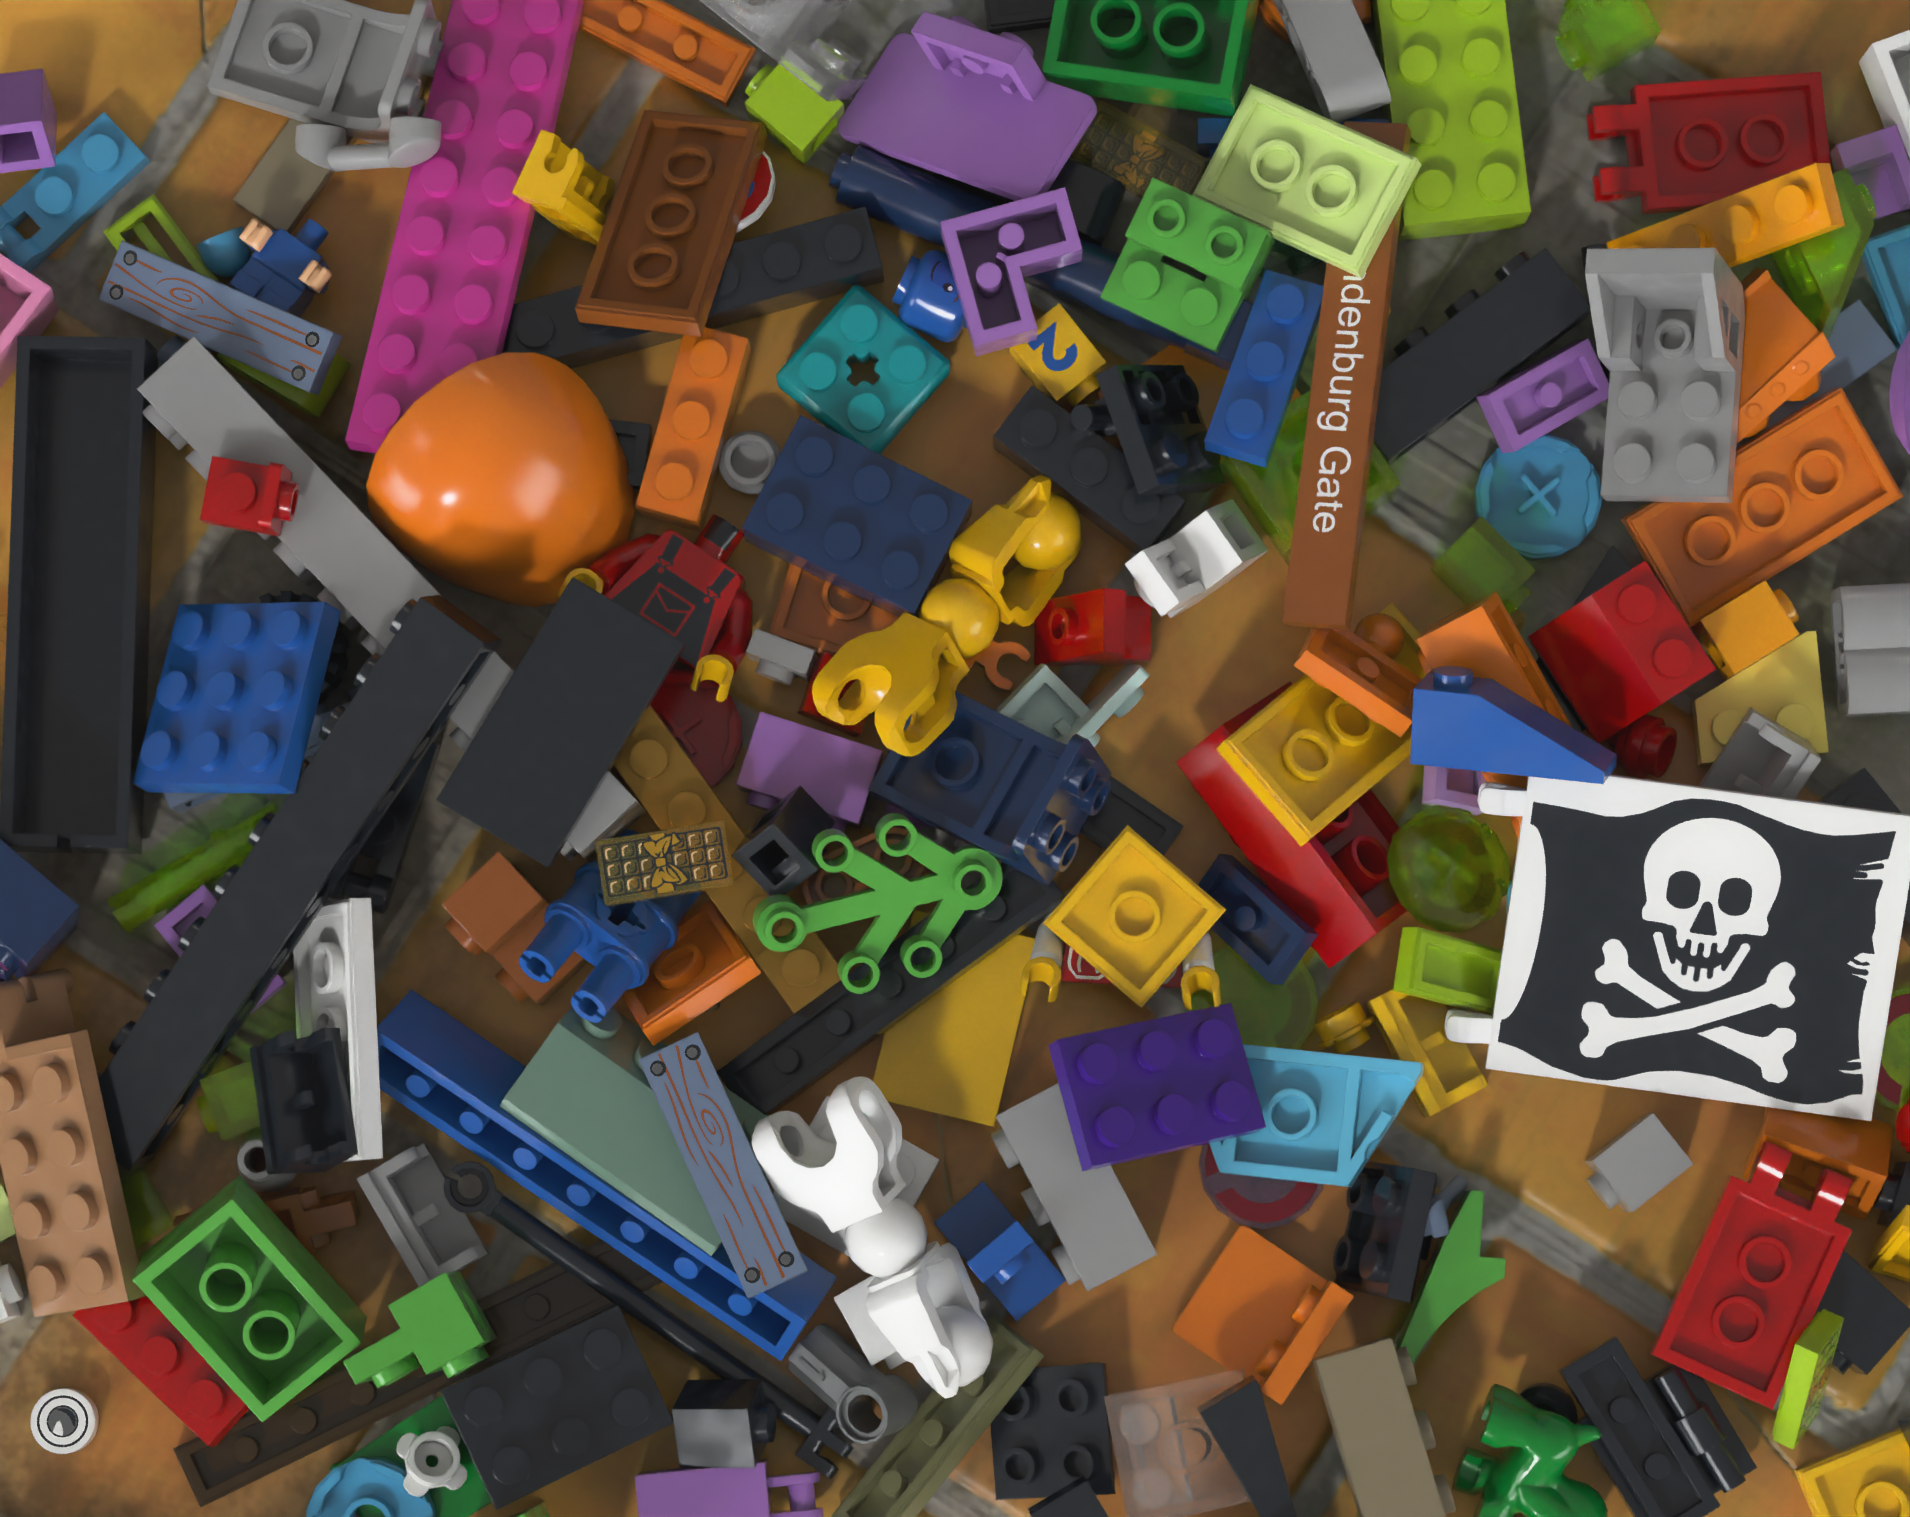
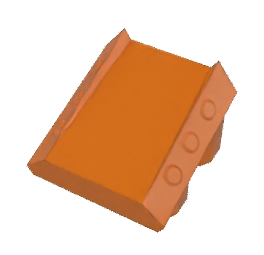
(1779, 353)

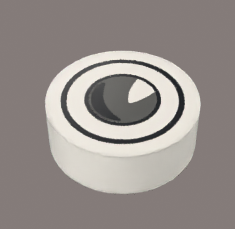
(64, 1420)

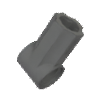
(847, 1384)

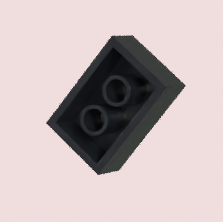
(557, 1407)

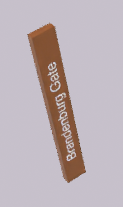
(1341, 428)

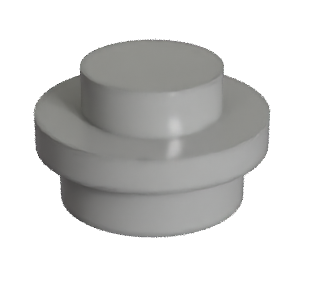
(748, 461)

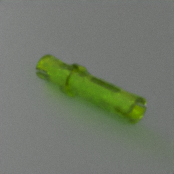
(187, 873)

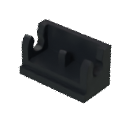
(303, 1102)

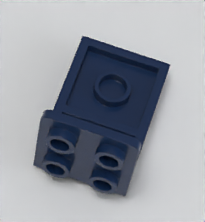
(1000, 788)

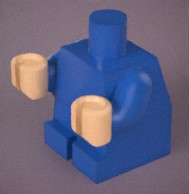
(284, 267)

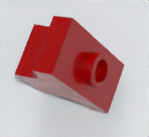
(1093, 629)

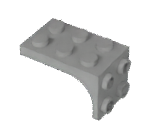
(329, 62)

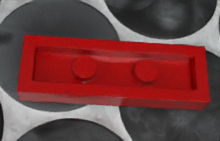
(166, 1365)

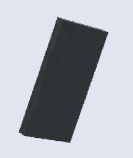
(561, 722)

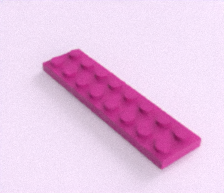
(459, 222)

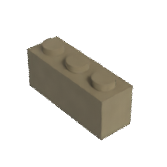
(1380, 1433)

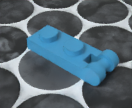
(70, 193)

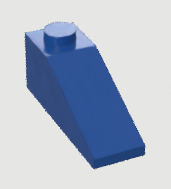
(1491, 729)

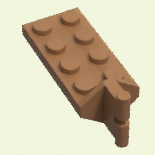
(59, 1154)

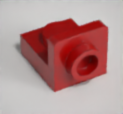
(249, 496)

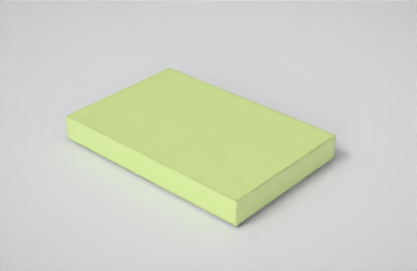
(1307, 180)

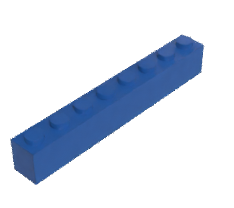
(458, 1085)

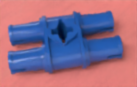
(615, 939)

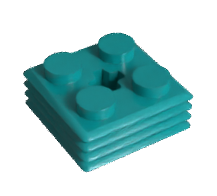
(859, 332)

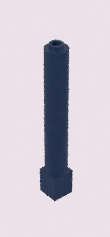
(920, 201)

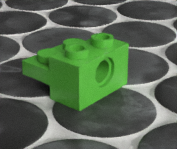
(1201, 236)
(437, 1325)

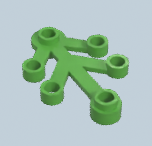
(889, 899)

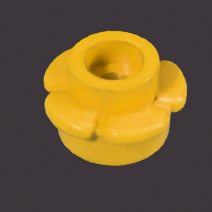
(1344, 1028)

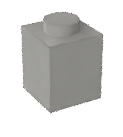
(1636, 1164)

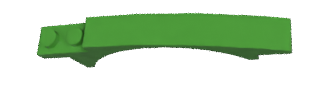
(1451, 1276)

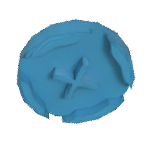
(1540, 497)

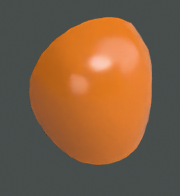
(504, 479)

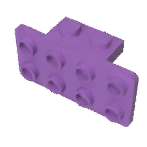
(968, 108)

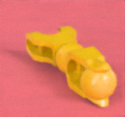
(920, 660)

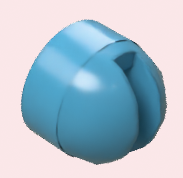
(225, 253)

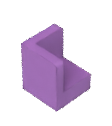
(1879, 164)

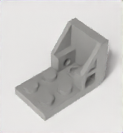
(1674, 353)

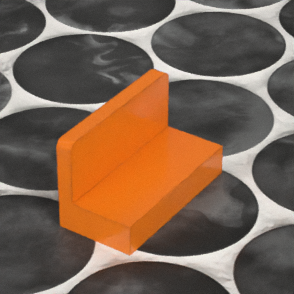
(1829, 1142)

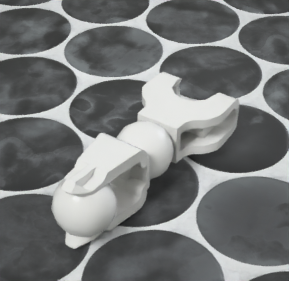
(919, 1289)

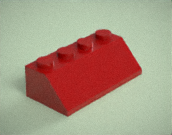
(1330, 882)

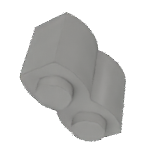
(1871, 649)

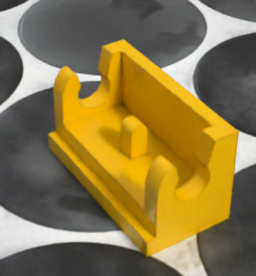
(565, 188)
(1417, 1033)

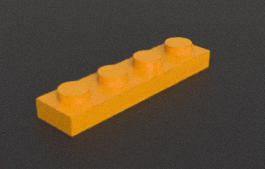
(1752, 220)

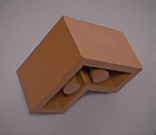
(502, 915)

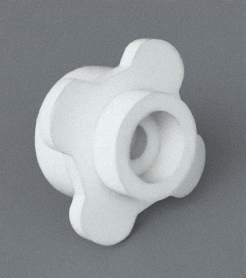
(442, 1445)

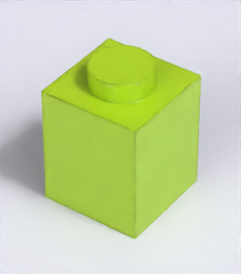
(791, 111)

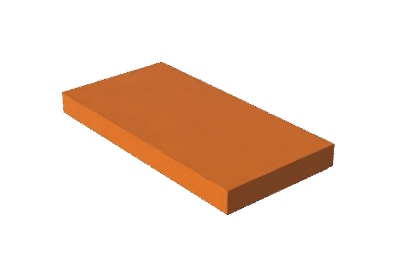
(1790, 497)

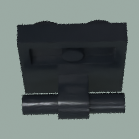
(1157, 426)
(1385, 1231)
(1700, 1427)

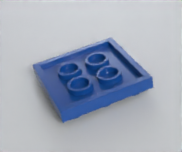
(237, 698)

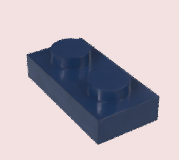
(1256, 920)

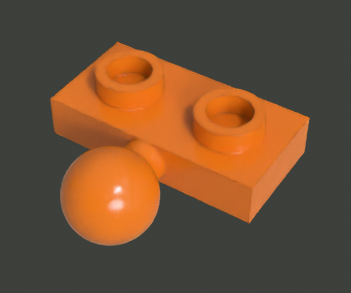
(1363, 669)

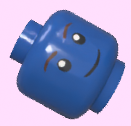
(930, 297)

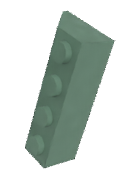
(599, 1109)

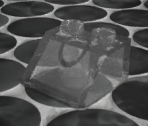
(1166, 1450)

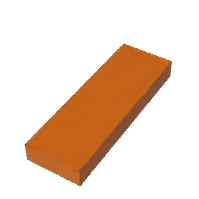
(671, 44)

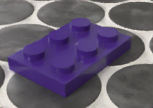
(1156, 1086)

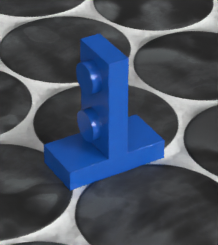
(1000, 1251)

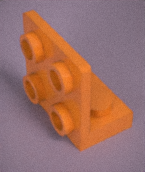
(1262, 1313)

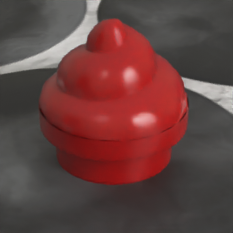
(1645, 746)

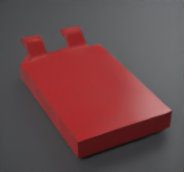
(1710, 138)
(1755, 1279)

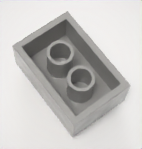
(1085, 1208)

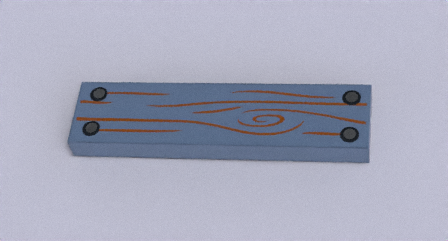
(220, 317)
(723, 1165)

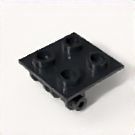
(1054, 1433)

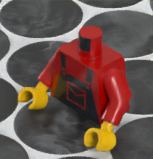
(684, 593)

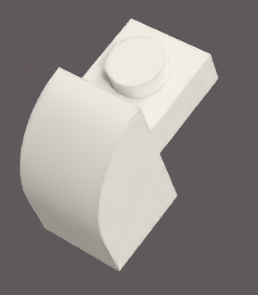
(1196, 559)

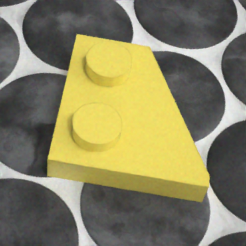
(1780, 686)

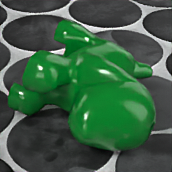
(1529, 1472)

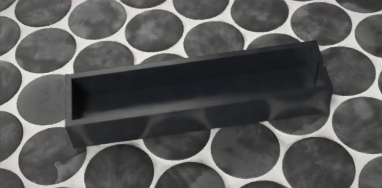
(78, 595)

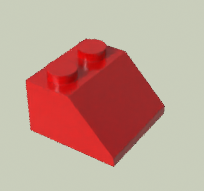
(1621, 652)

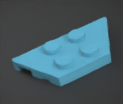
(1318, 1114)

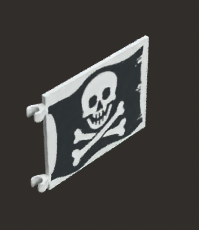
(1697, 942)

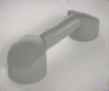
(409, 144)

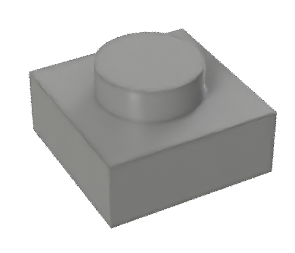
(780, 658)

